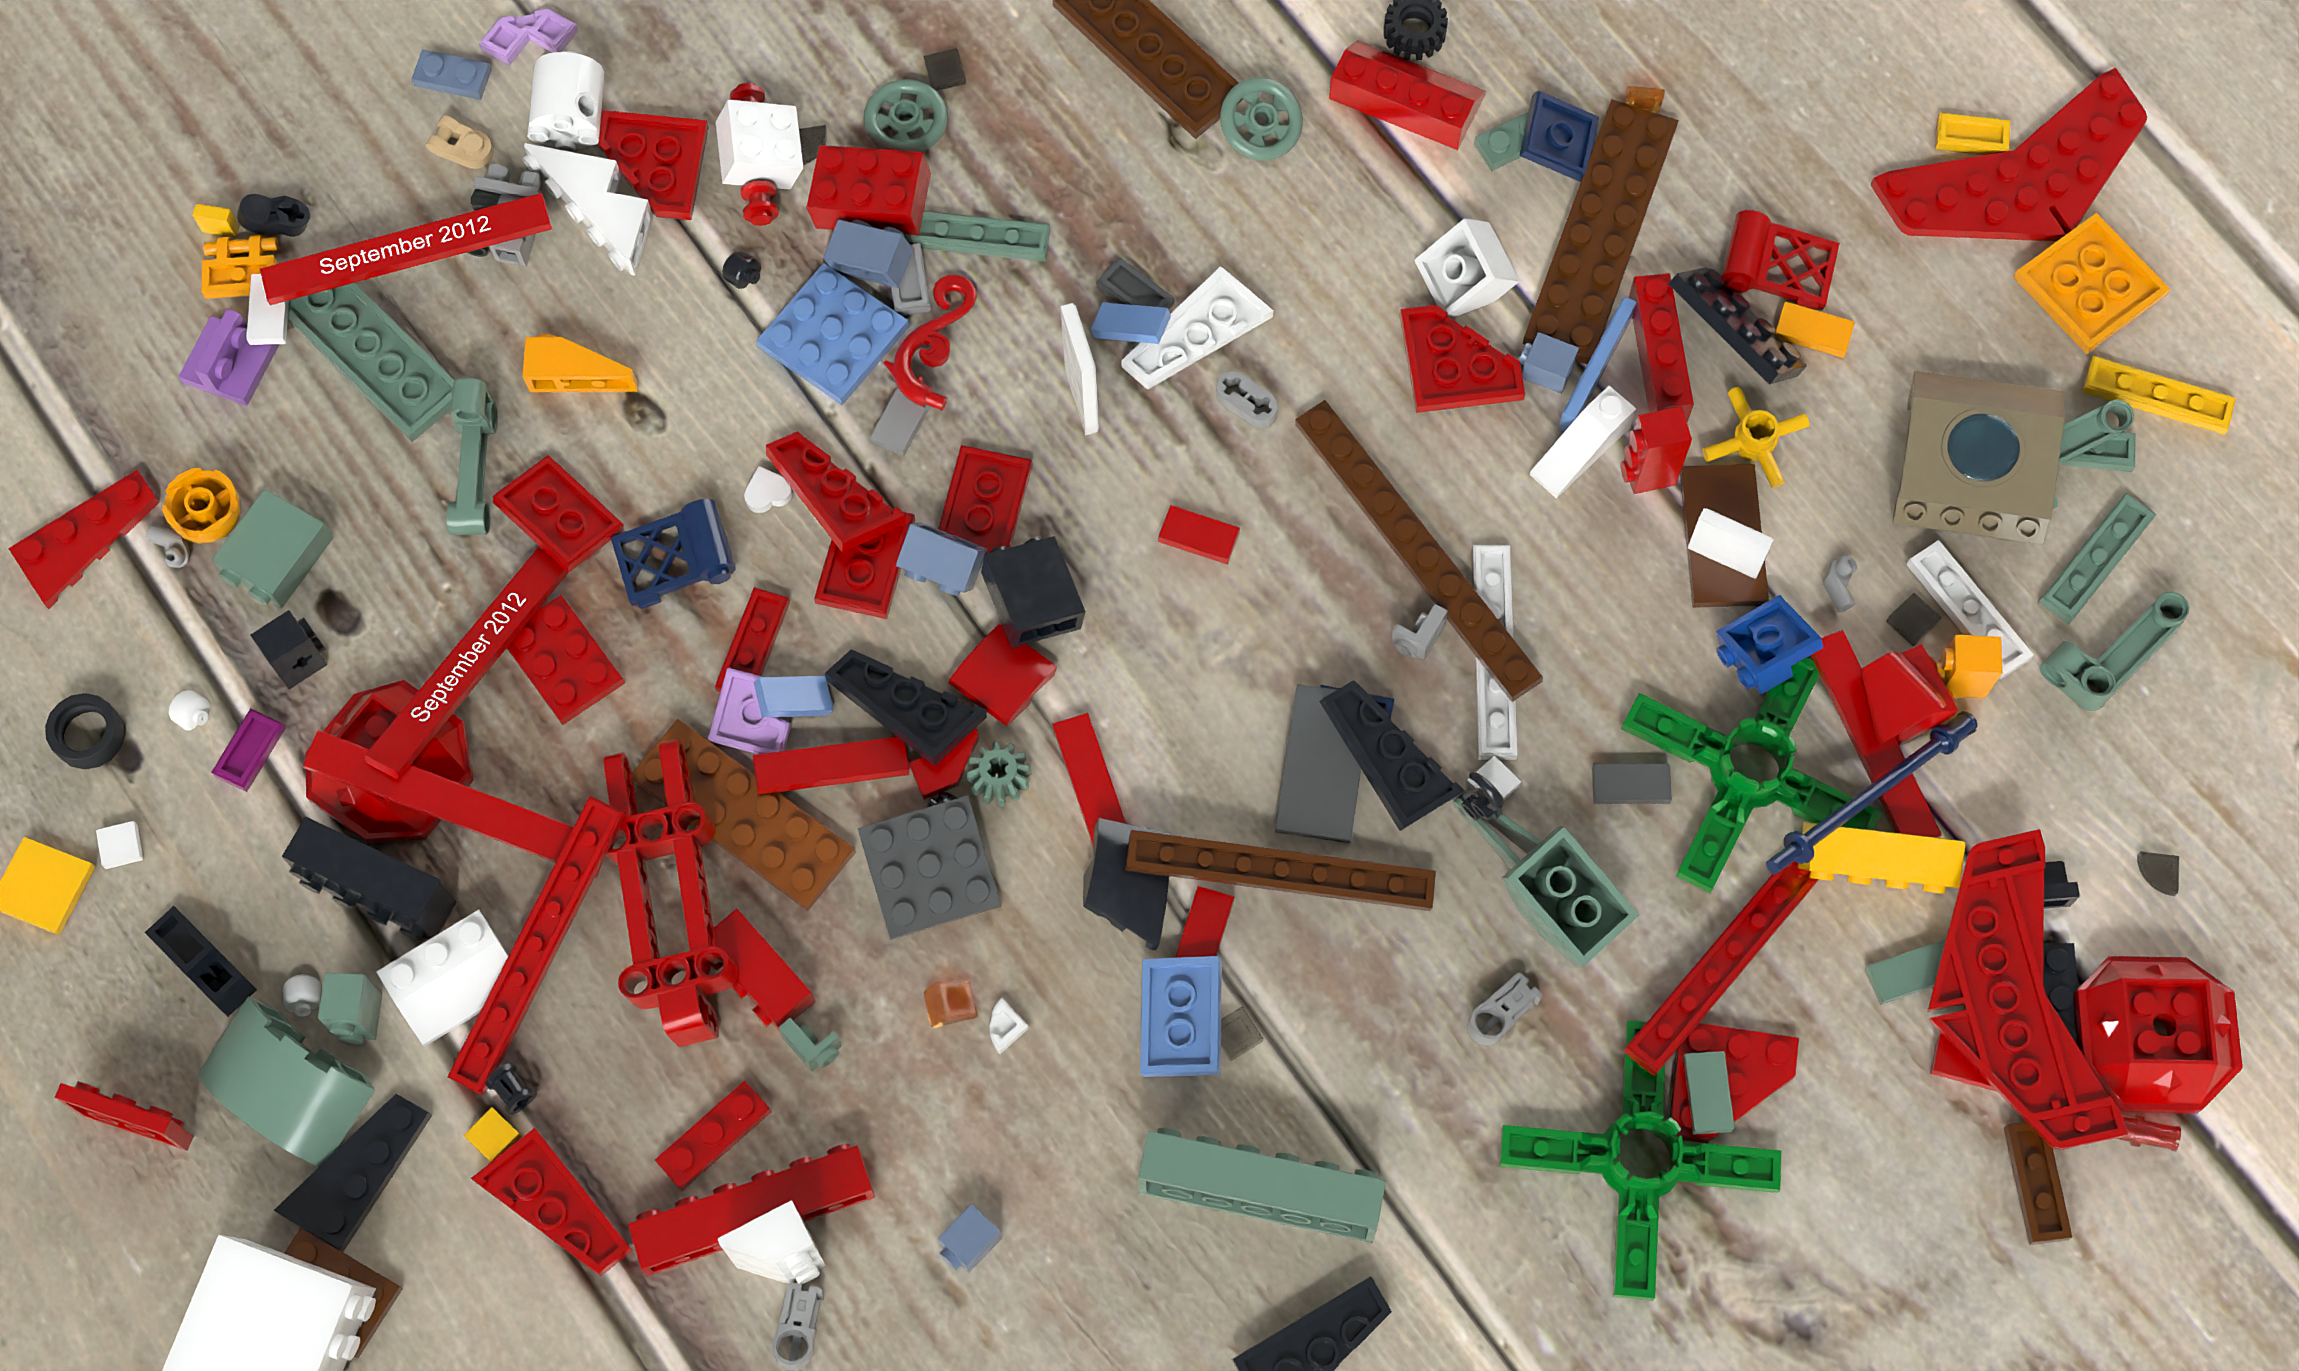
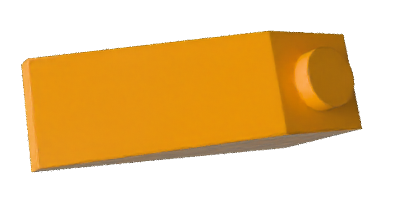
(564, 366)

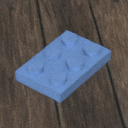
(1181, 1016)

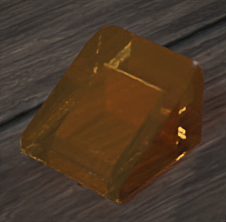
(1645, 98)
(950, 1002)

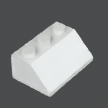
(446, 977)
(775, 1247)

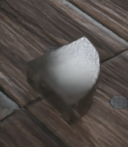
(810, 140)
(2160, 871)

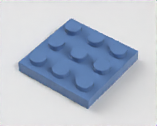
(832, 334)

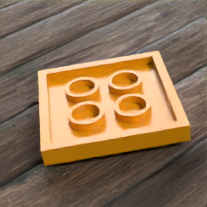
(2091, 283)

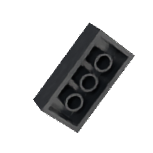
(368, 879)

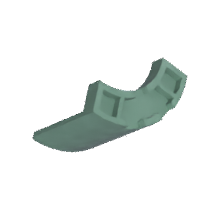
(282, 1086)

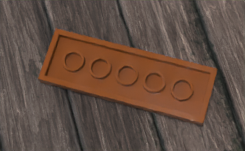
(756, 829)

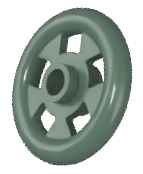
(891, 94)
(1283, 101)

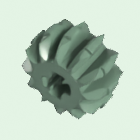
(997, 787)

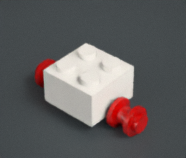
(758, 150)

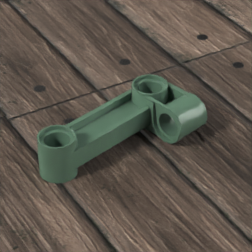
(474, 418)
(2093, 430)
(2073, 669)

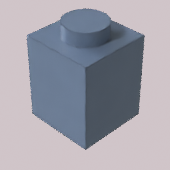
(1548, 362)
(968, 1239)

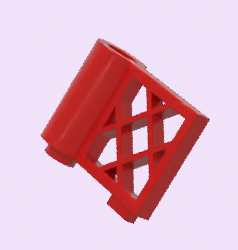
(1751, 253)

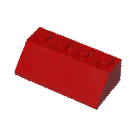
(1405, 94)

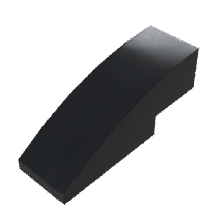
(200, 961)

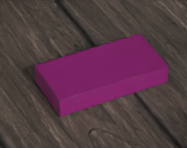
(248, 750)

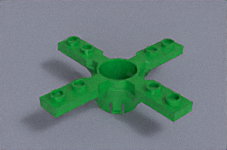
(1737, 792)
(1639, 1197)

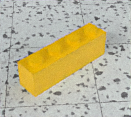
(1887, 856)

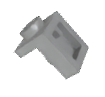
(1423, 636)

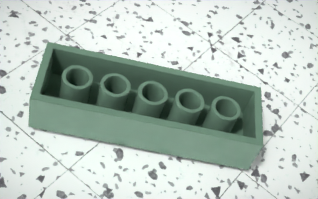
(1261, 1185)

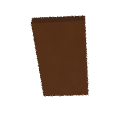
(1734, 494)

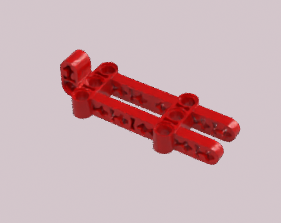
(682, 1006)

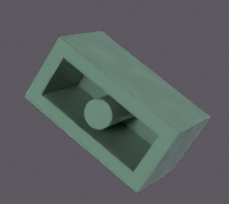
(350, 1007)

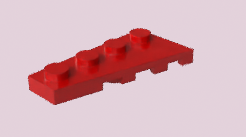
(831, 494)
(547, 1196)

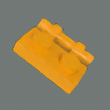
(230, 275)

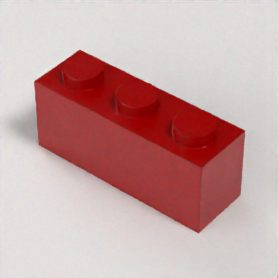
(1656, 450)
(761, 972)

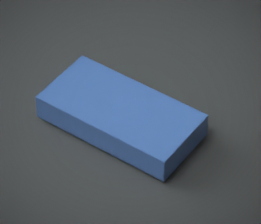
(1130, 323)
(793, 696)

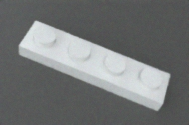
(1966, 603)

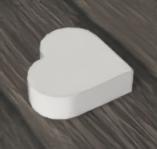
(767, 490)

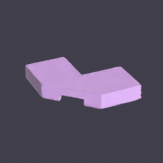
(512, 34)

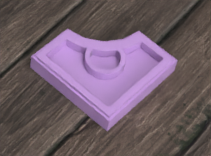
(739, 718)

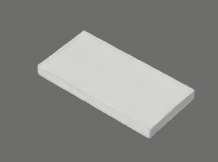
(1080, 368)

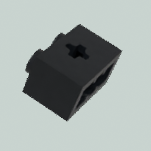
(290, 648)

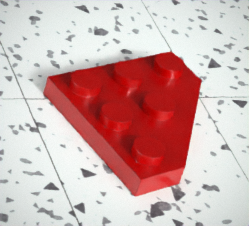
(657, 158)
(1455, 364)
(1755, 1070)

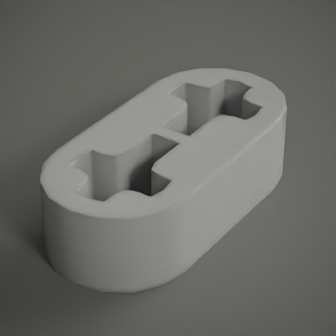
(1242, 404)

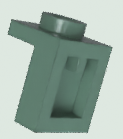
(802, 1042)

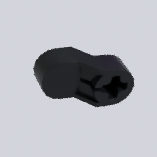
(273, 215)

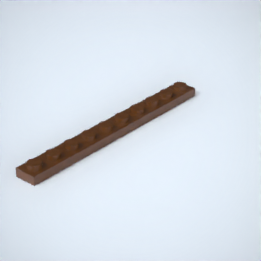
(1419, 551)

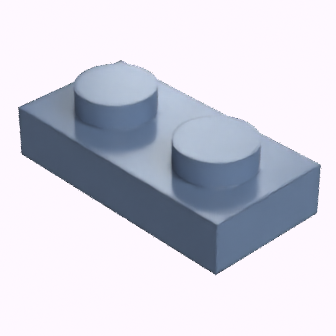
(451, 74)

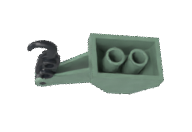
(1556, 881)

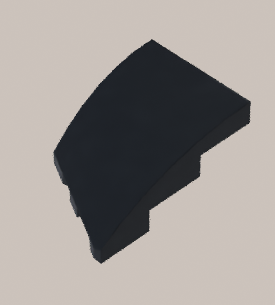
(1124, 897)

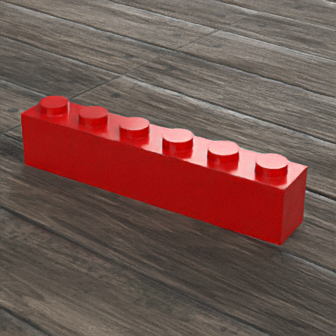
(695, 1224)

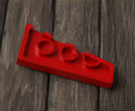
(70, 543)

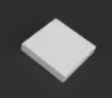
(1730, 543)

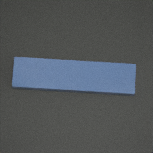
(1598, 362)

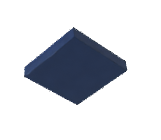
(1558, 135)

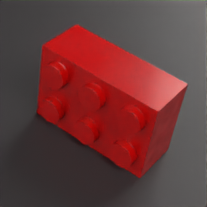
(869, 186)

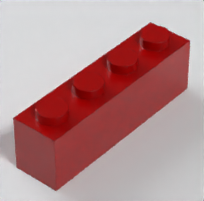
(1660, 344)

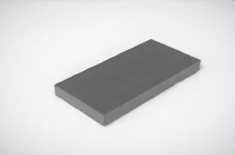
(1318, 774)

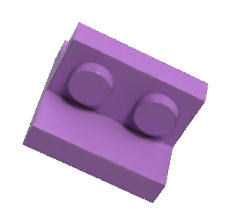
(225, 361)

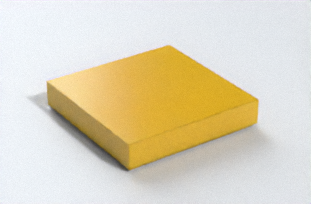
(43, 885)

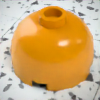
(202, 505)

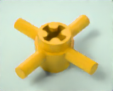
(1762, 425)

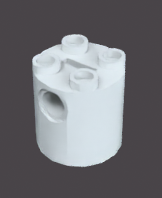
(566, 101)

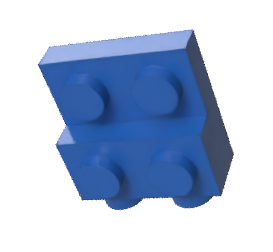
(1766, 644)

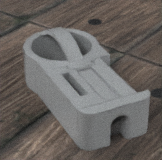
(1507, 1007)
(798, 1319)

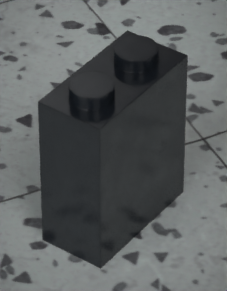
(1032, 591)

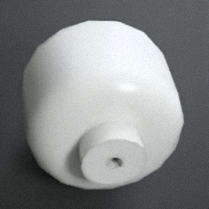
(189, 709)
(302, 994)

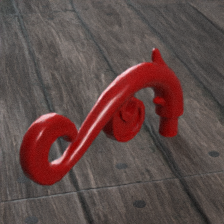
(928, 335)

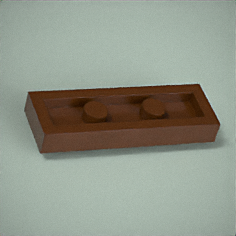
(2037, 1185)

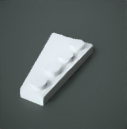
(1200, 325)

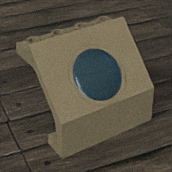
(1980, 457)

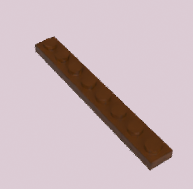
(1280, 870)

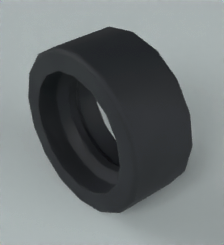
(69, 709)

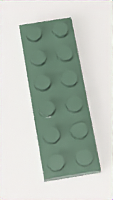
(375, 356)

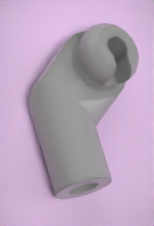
(175, 546)
(1837, 581)

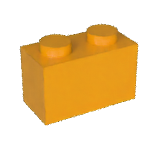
(1971, 665)

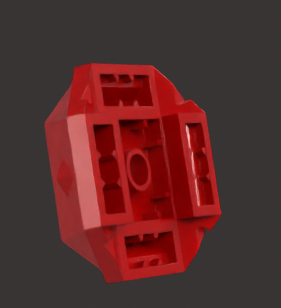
(362, 723)
(2134, 1061)

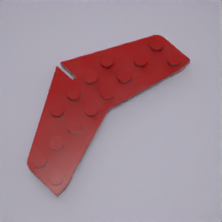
(2028, 191)
(2008, 1022)

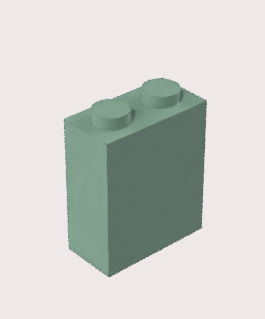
(272, 549)

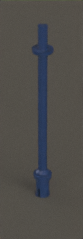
(1943, 740)

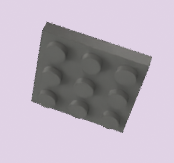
(929, 867)

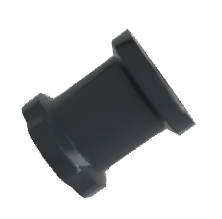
(511, 1088)

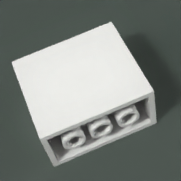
(269, 1314)

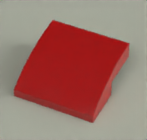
(1002, 676)

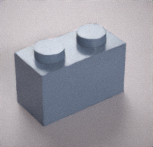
(868, 252)
(941, 558)

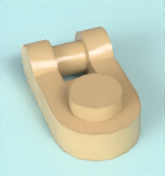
(471, 150)

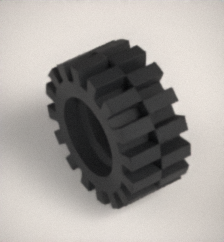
(1415, 43)

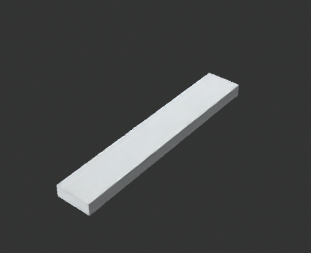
(1494, 710)

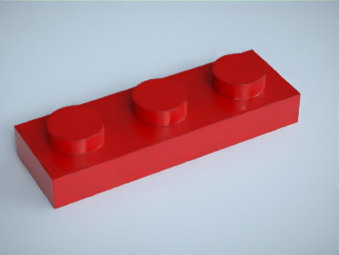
(713, 1135)

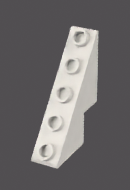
(591, 196)

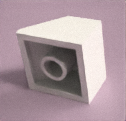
(1466, 268)

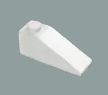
(1584, 441)

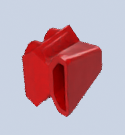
(1906, 695)

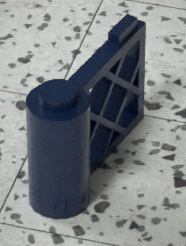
(703, 546)

